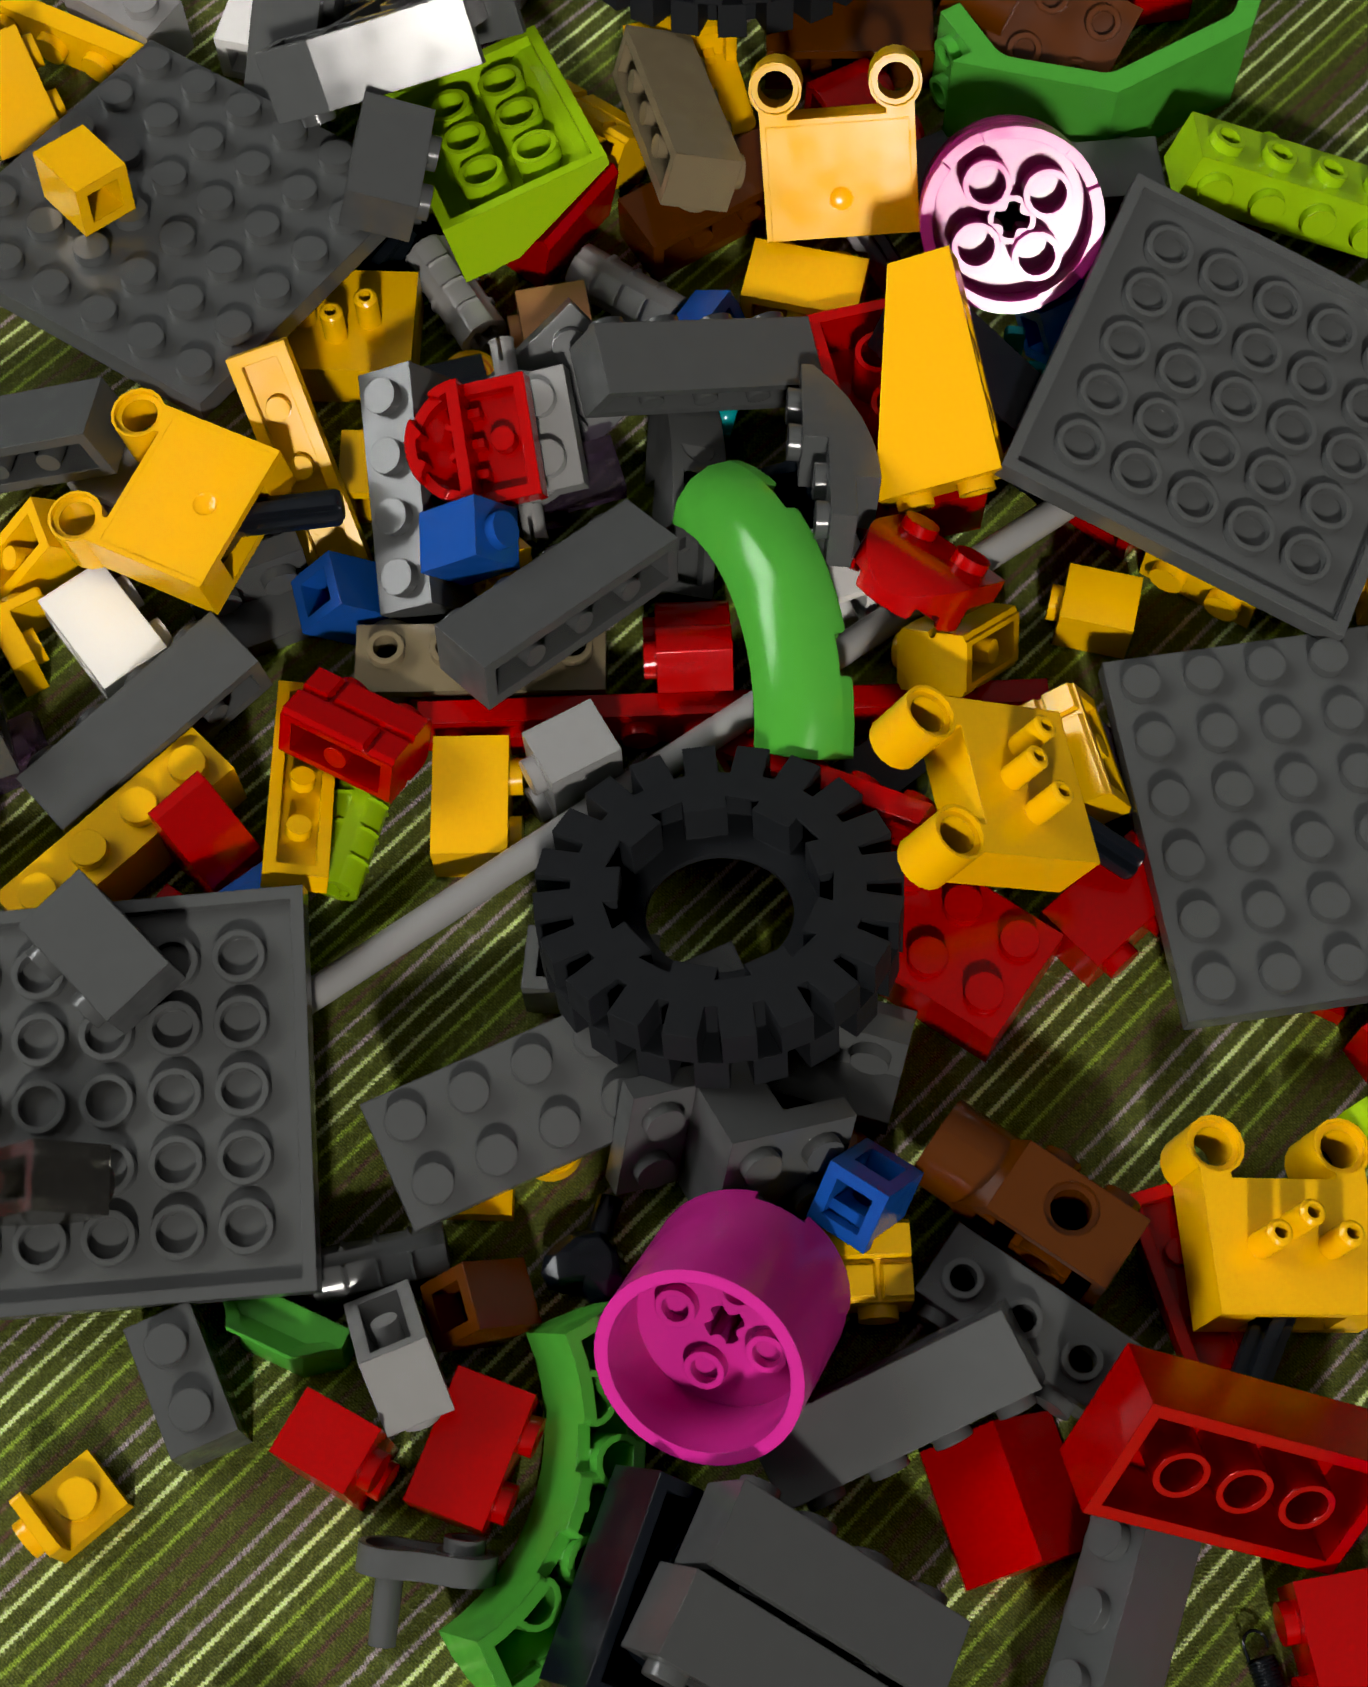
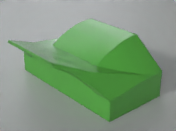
(289, 1335)

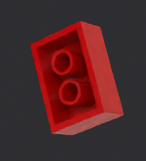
(969, 962)

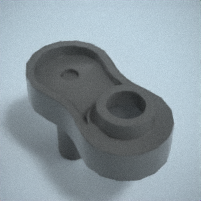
(456, 1563)

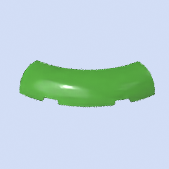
(783, 608)
(512, 1625)

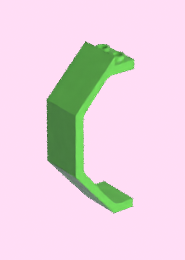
(1088, 105)

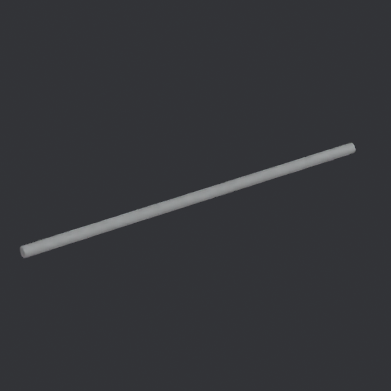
(716, 730)

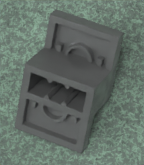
(724, 1139)

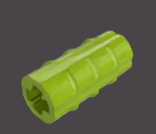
(354, 836)

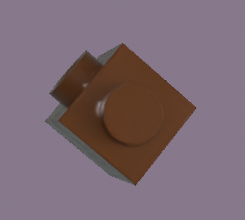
(492, 1297)

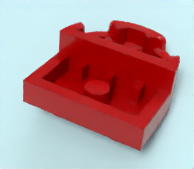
(478, 441)
(914, 568)

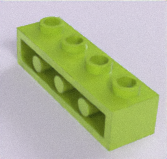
(1271, 183)

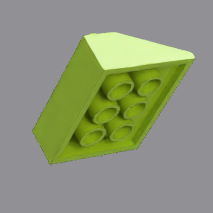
(508, 151)

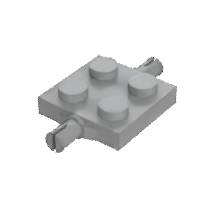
(557, 433)

